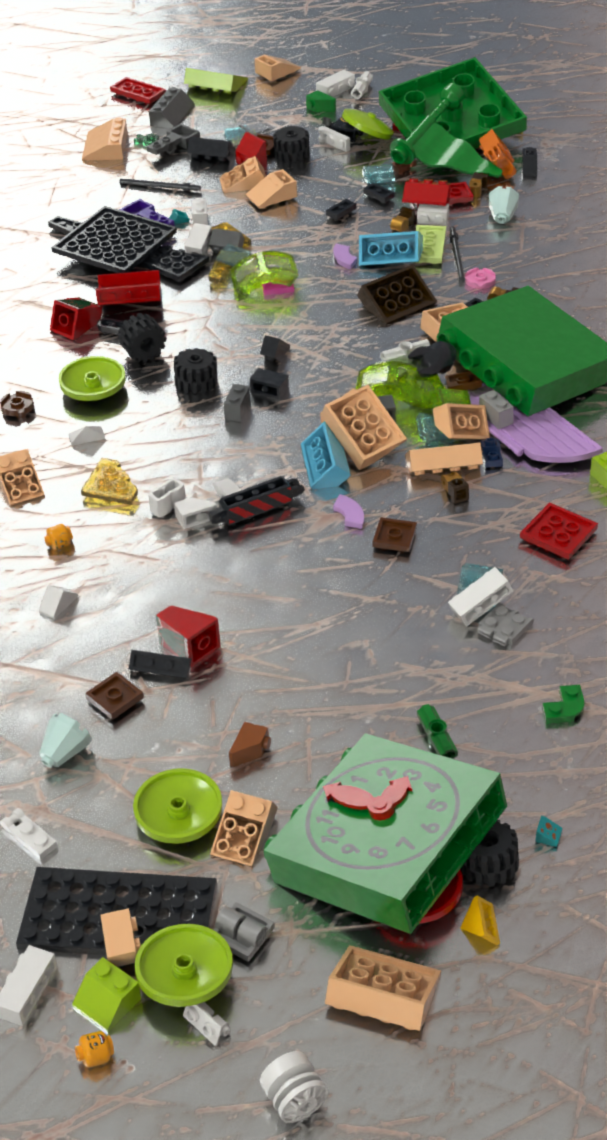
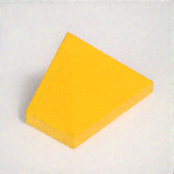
(481, 920)

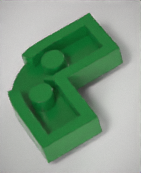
(568, 708)

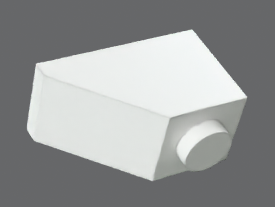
(193, 511)

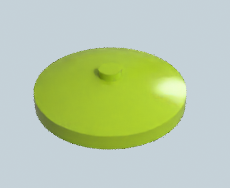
(368, 123)
(92, 378)
(177, 805)
(183, 965)

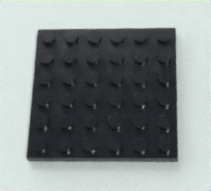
(114, 240)

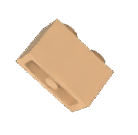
(120, 937)

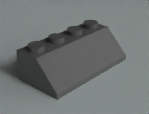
(170, 108)

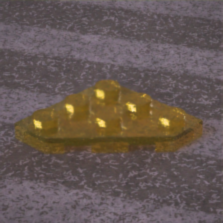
(110, 483)

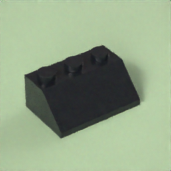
(210, 149)

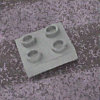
(243, 929)

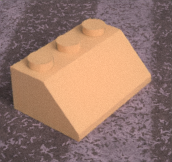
(462, 421)

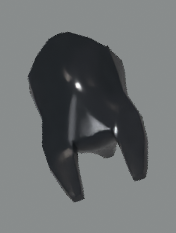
(434, 358)

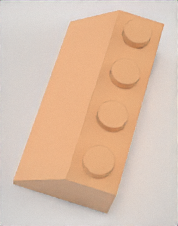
(444, 458)

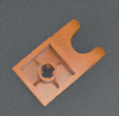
(498, 153)

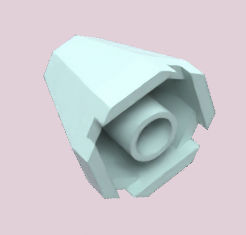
(503, 203)
(62, 740)

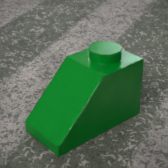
(320, 102)

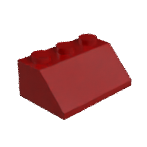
(426, 192)

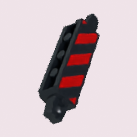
(256, 500)

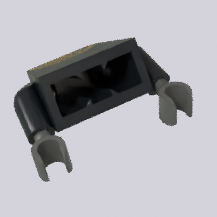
(343, 127)

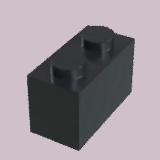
(269, 383)

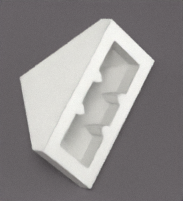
(86, 434)

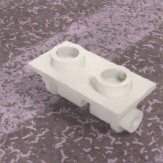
(201, 1018)

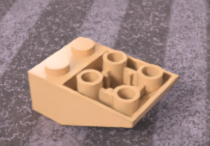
(274, 67)
(243, 176)
(273, 189)
(19, 477)
(243, 828)

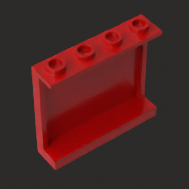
(128, 287)

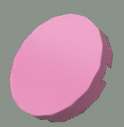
(480, 278)

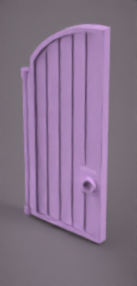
(542, 435)

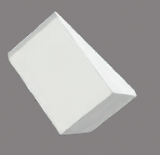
(56, 600)

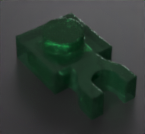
(146, 140)

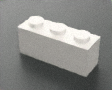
(336, 83)
(480, 596)
(26, 984)

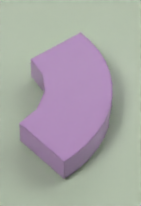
(343, 257)
(350, 510)

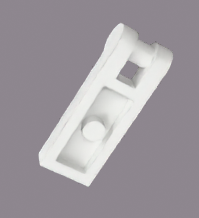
(334, 138)
(29, 834)

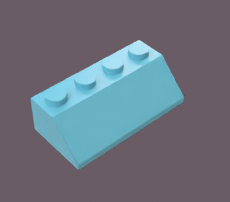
(390, 248)
(324, 459)

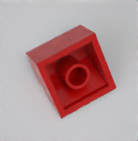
(250, 147)

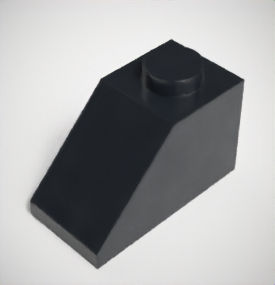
(529, 162)
(273, 348)

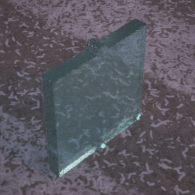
(231, 133)
(232, 254)

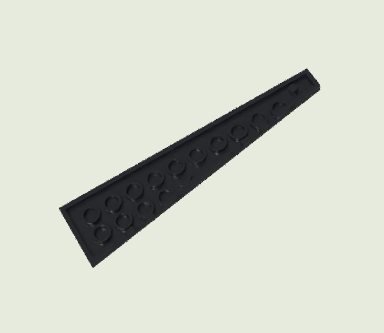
(168, 261)

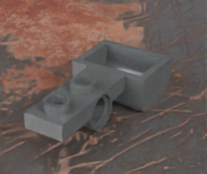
(175, 136)

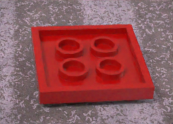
(559, 530)

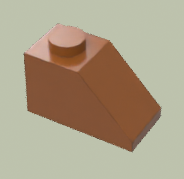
(249, 744)

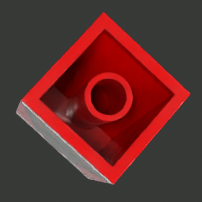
(74, 316)
(188, 633)

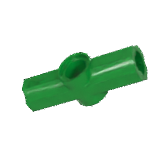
(436, 732)

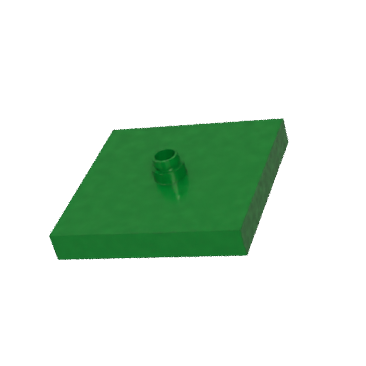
(483, 107)

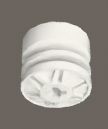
(293, 1086)

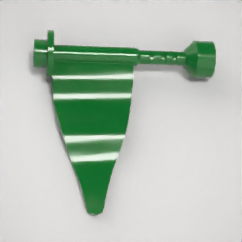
(437, 147)

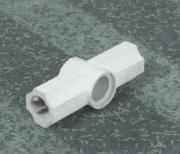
(362, 85)
(402, 351)

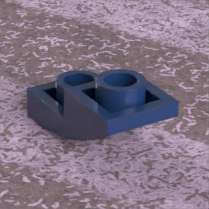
(491, 452)

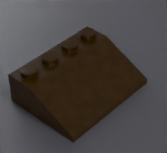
(396, 295)

